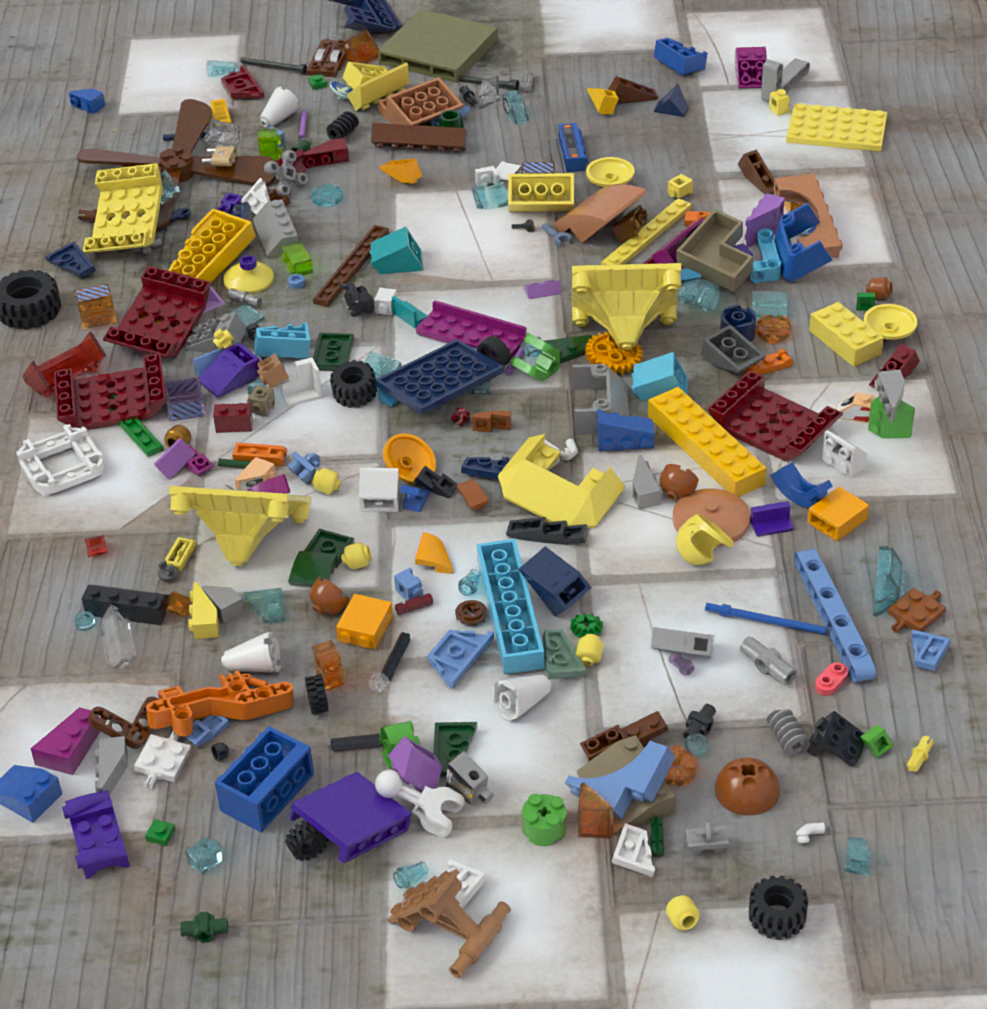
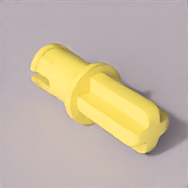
(920, 754)

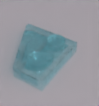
(267, 604)

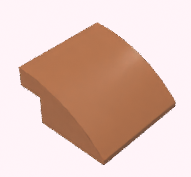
(419, 103)
(599, 210)

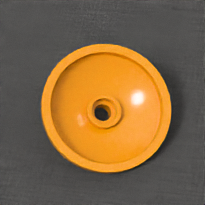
(408, 455)

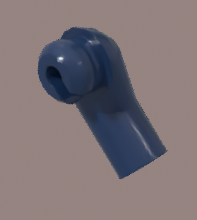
(181, 213)

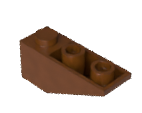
(630, 224)

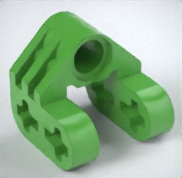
(546, 363)

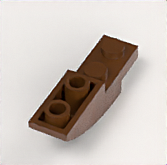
(643, 729)

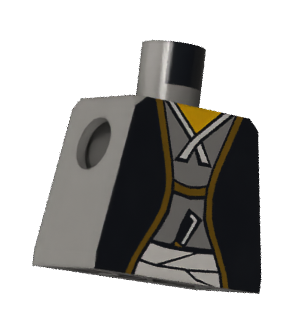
(468, 779)

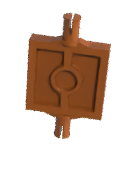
(916, 610)

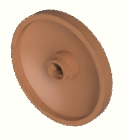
(718, 506)

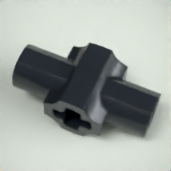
(701, 721)

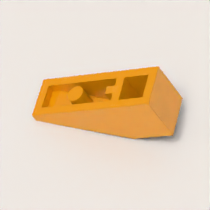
(403, 170)

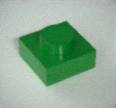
(317, 82)
(865, 301)
(160, 832)

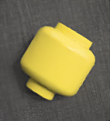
(326, 481)
(356, 556)
(590, 649)
(682, 912)

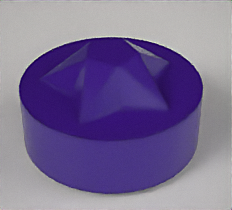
(248, 262)

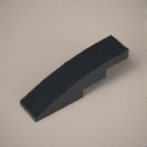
(542, 531)

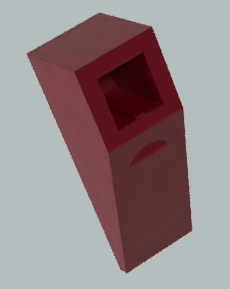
(327, 153)
(902, 359)

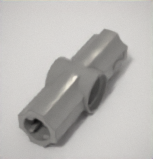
(768, 660)

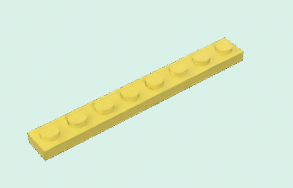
(648, 233)

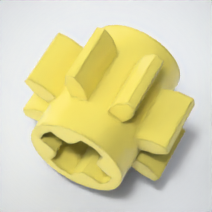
(223, 339)

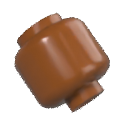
(881, 287)

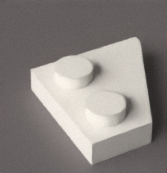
(634, 851)
(470, 879)

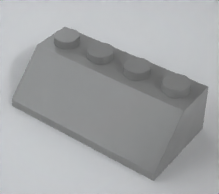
(274, 228)

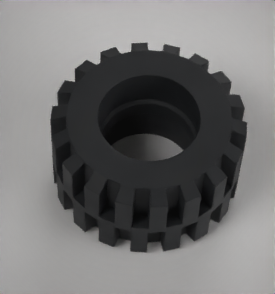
(353, 383)
(778, 922)

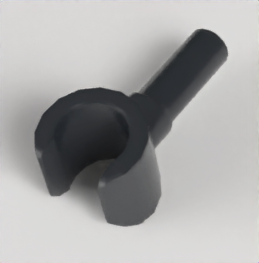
(528, 225)

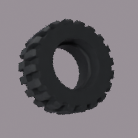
(28, 299)

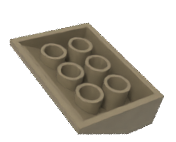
(614, 759)

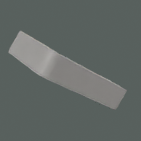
(777, 78)

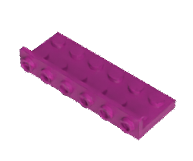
(452, 323)

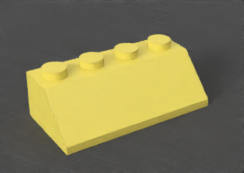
(379, 87)
(540, 192)

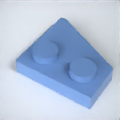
(929, 649)

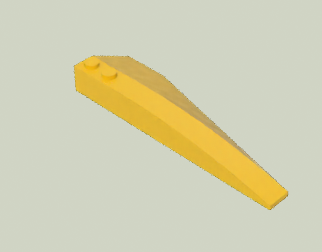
(213, 246)

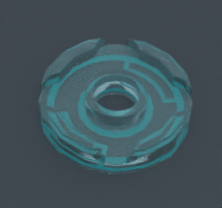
(327, 195)

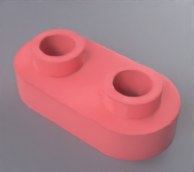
(834, 675)

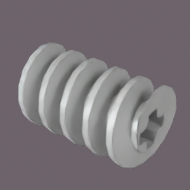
(787, 731)

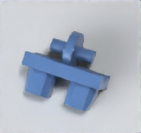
(307, 465)

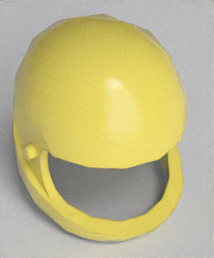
(698, 539)

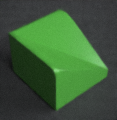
(877, 740)

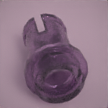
(685, 666)

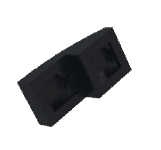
(437, 484)

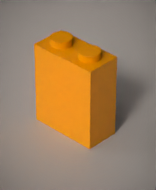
(838, 513)
(364, 621)

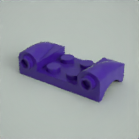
(95, 832)

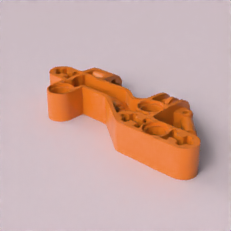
(231, 701)

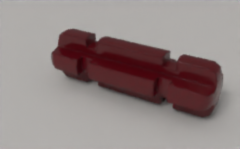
(414, 604)

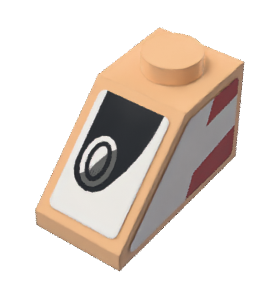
(856, 407)
(255, 473)

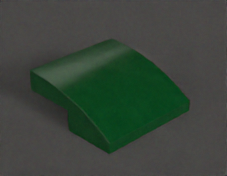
(310, 566)

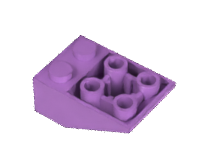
(765, 215)

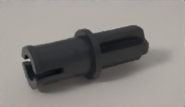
(468, 95)

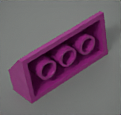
(667, 253)

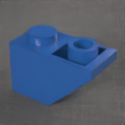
(87, 100)

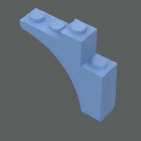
(636, 780)

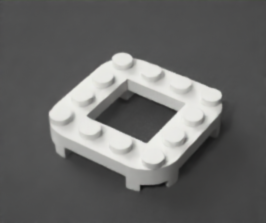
(75, 438)

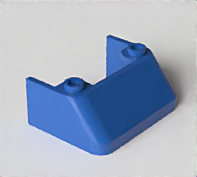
(795, 258)

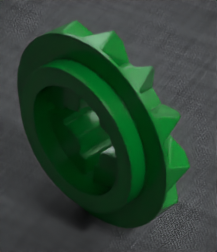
(579, 629)

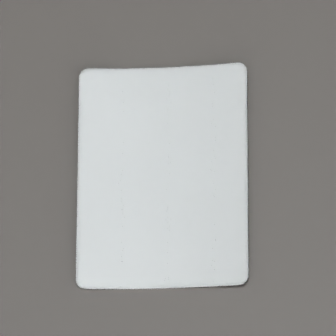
(505, 169)

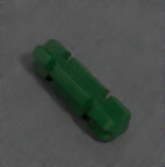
(657, 838)

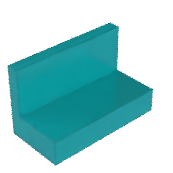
(407, 312)

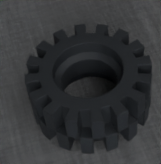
(316, 694)
(305, 841)

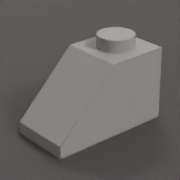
(226, 600)

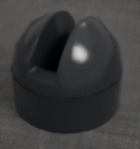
(219, 751)

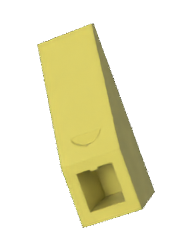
(204, 615)

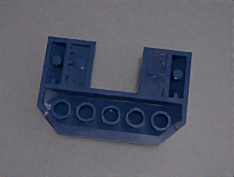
(370, 15)

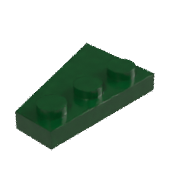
(451, 741)

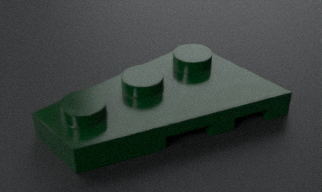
(570, 347)

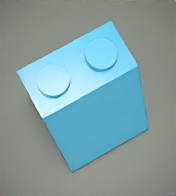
(658, 377)

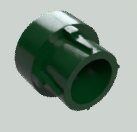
(451, 118)

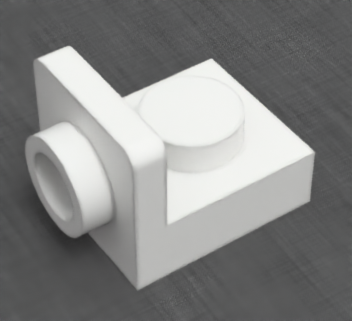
(487, 175)

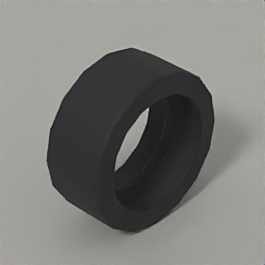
(498, 347)

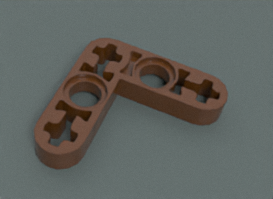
(128, 729)

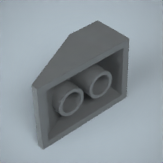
(731, 350)

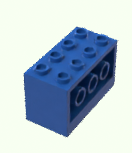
(264, 779)

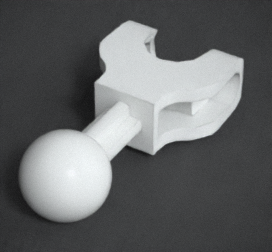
(427, 804)

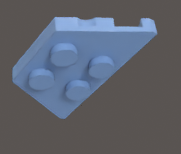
(457, 653)

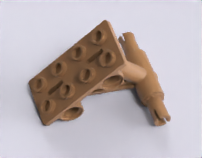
(437, 904)

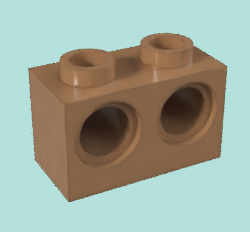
(272, 371)

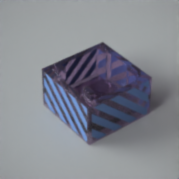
(184, 399)

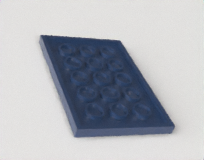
(439, 376)

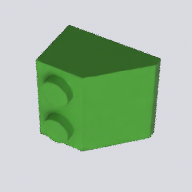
(881, 425)

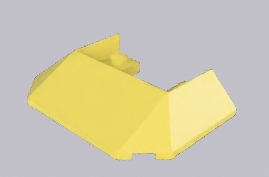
(533, 487)

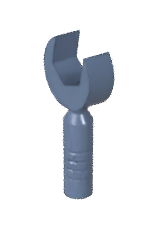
(558, 237)

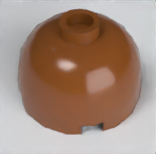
(677, 482)
(327, 597)

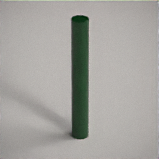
(233, 463)

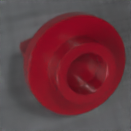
(461, 414)

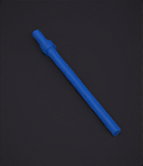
(726, 610)

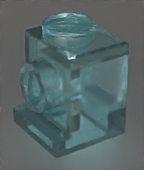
(204, 855)
(857, 856)

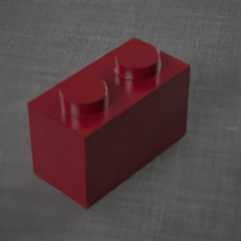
(233, 417)

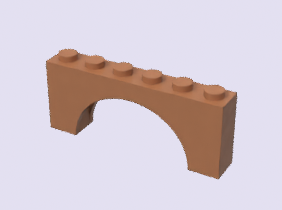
(803, 190)

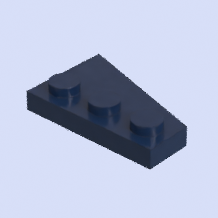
(71, 260)
(484, 466)

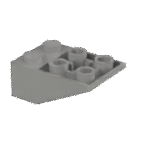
(203, 334)

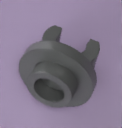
(167, 572)

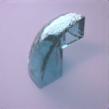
(700, 292)

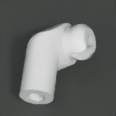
(570, 451)
(809, 829)

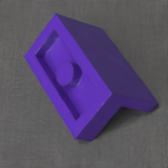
(771, 519)

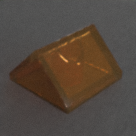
(361, 48)
(594, 815)

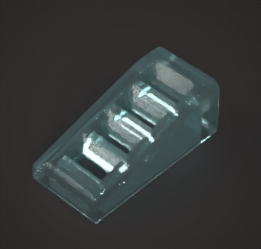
(218, 68)

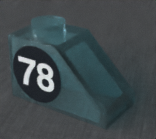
(515, 107)

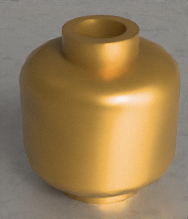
(175, 433)

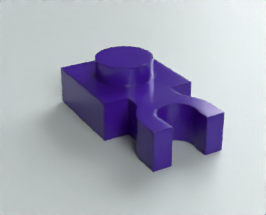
(229, 202)

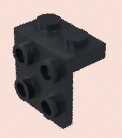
(838, 737)

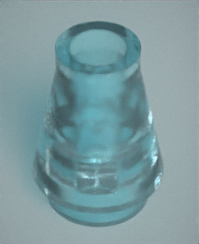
(469, 583)
(409, 874)

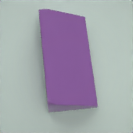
(543, 289)
(174, 458)

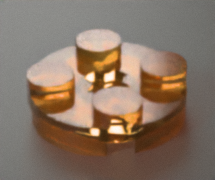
(773, 328)
(687, 767)

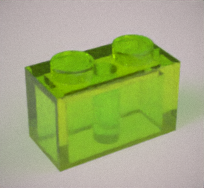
(269, 143)
(296, 259)

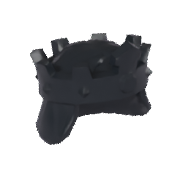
(357, 298)

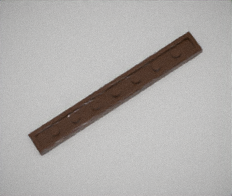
(349, 267)

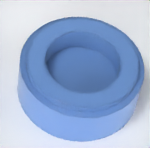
(296, 281)

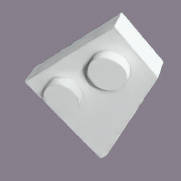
(257, 196)

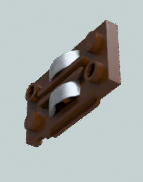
(328, 58)

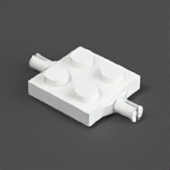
(162, 759)

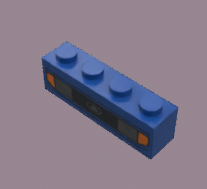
(572, 147)

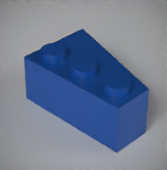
(679, 57)
(623, 432)

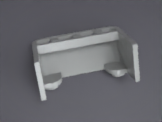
(598, 377)

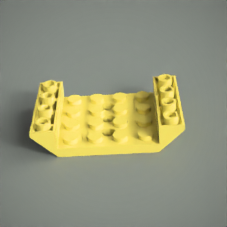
(123, 193)

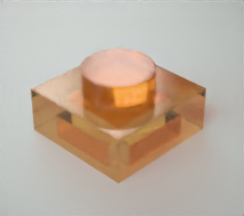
(178, 604)

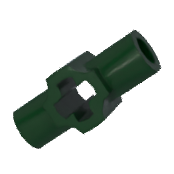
(204, 927)

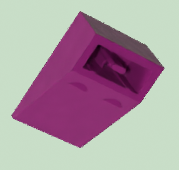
(749, 66)

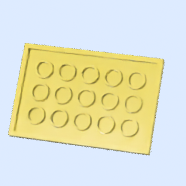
(837, 127)

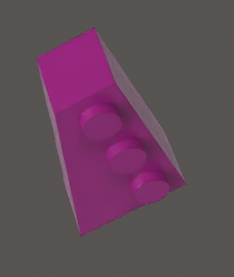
(66, 743)

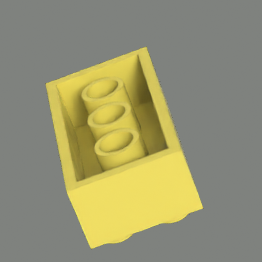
(846, 334)

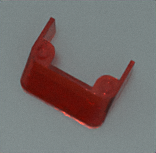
(80, 358)

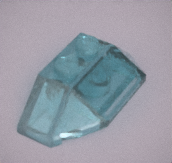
(888, 580)

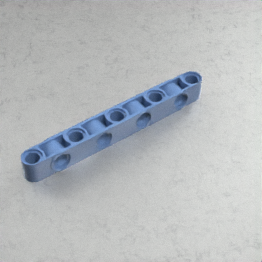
(835, 616)

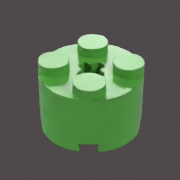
(392, 735)
(544, 819)

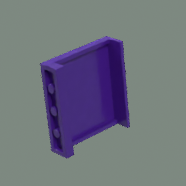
(352, 815)

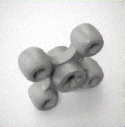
(285, 173)

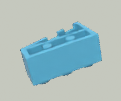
(285, 342)

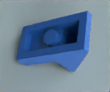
(414, 498)

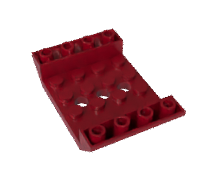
(167, 298)
(88, 399)
(751, 410)

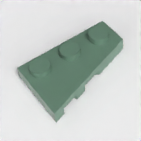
(561, 656)

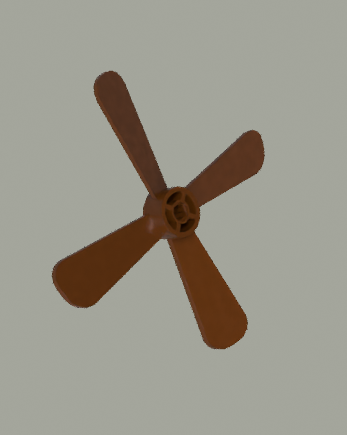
(180, 162)

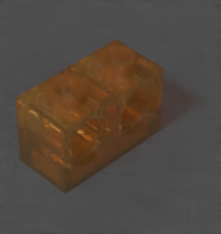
(329, 664)

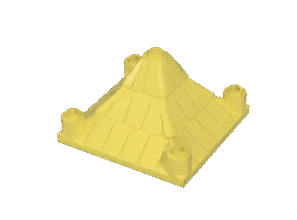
(625, 298)
(239, 517)

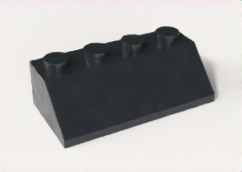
(135, 604)

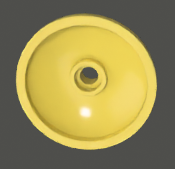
(610, 171)
(249, 280)
(891, 321)

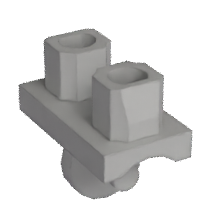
(707, 838)

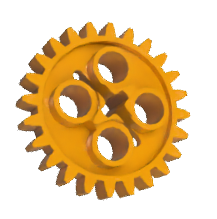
(604, 350)

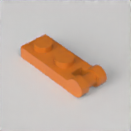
(772, 363)
(270, 453)

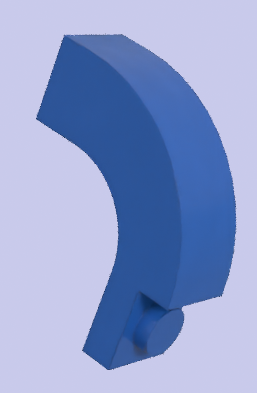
(797, 488)

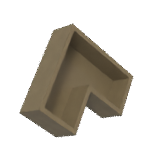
(712, 252)

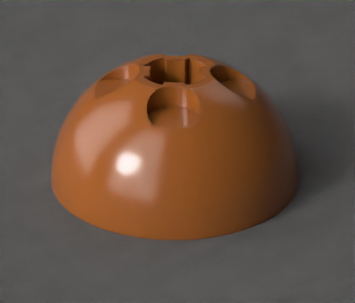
(747, 786)

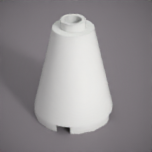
(279, 107)
(254, 655)
(519, 694)

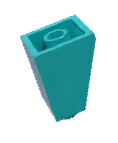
(396, 253)

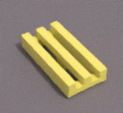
(183, 553)

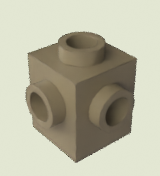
(262, 400)

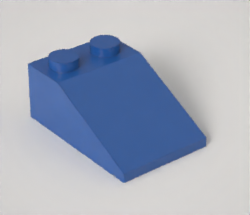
(28, 791)

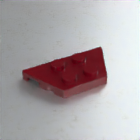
(241, 84)

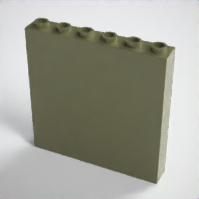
(438, 45)

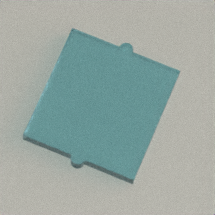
(248, 315)

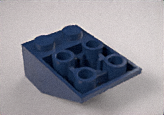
(554, 580)

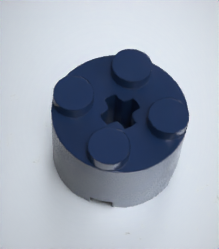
(741, 319)

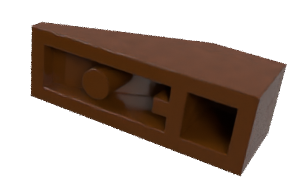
(631, 92)
(757, 172)

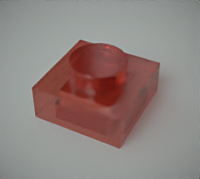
(96, 546)

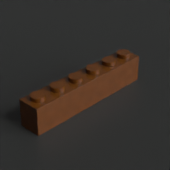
(418, 136)

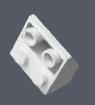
(843, 454)
(379, 489)

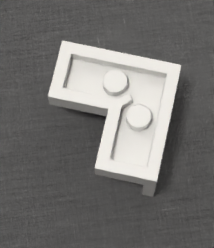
(304, 386)

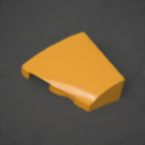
(433, 553)

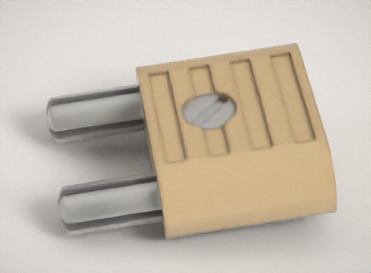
(221, 156)

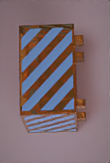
(95, 306)

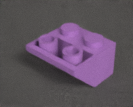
(416, 764)

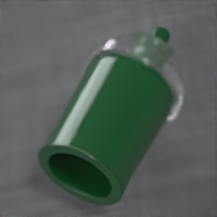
(304, 144)

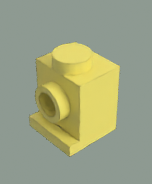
(779, 102)
(680, 186)

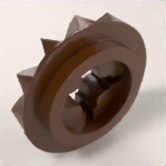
(475, 607)

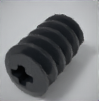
(342, 125)

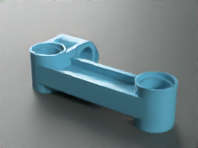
(770, 267)

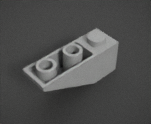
(891, 390)
(645, 488)
(682, 641)
(112, 762)

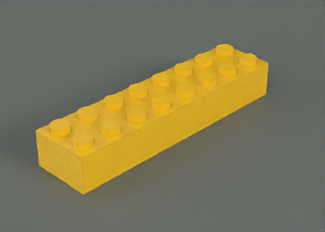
(707, 442)

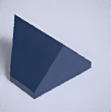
(672, 103)

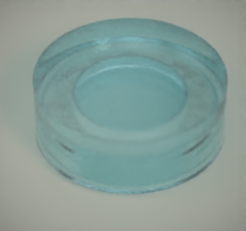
(84, 621)
(696, 744)

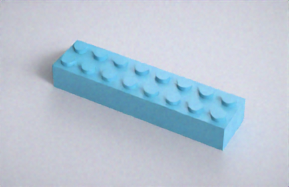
(510, 607)

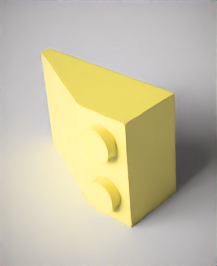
(359, 73)

